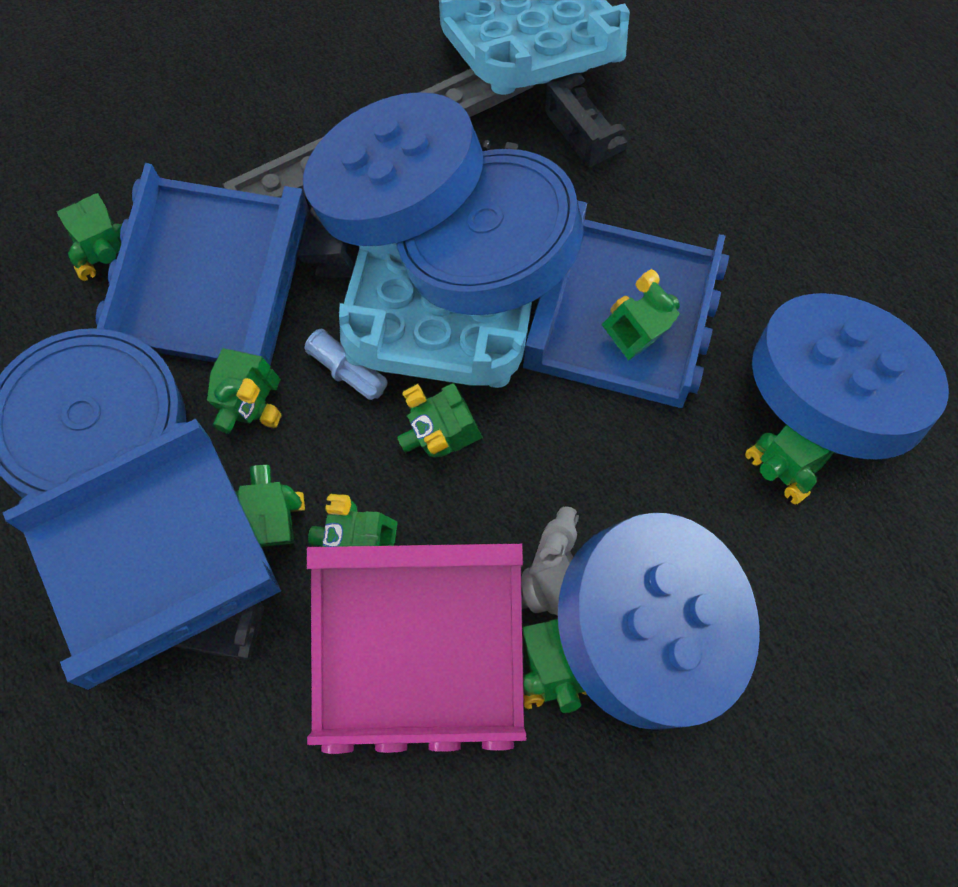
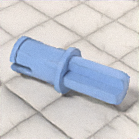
(332, 355)

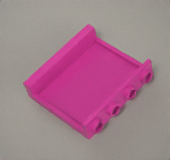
(416, 646)

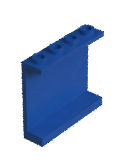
(143, 552)

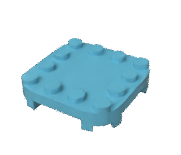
(534, 39)
(401, 332)

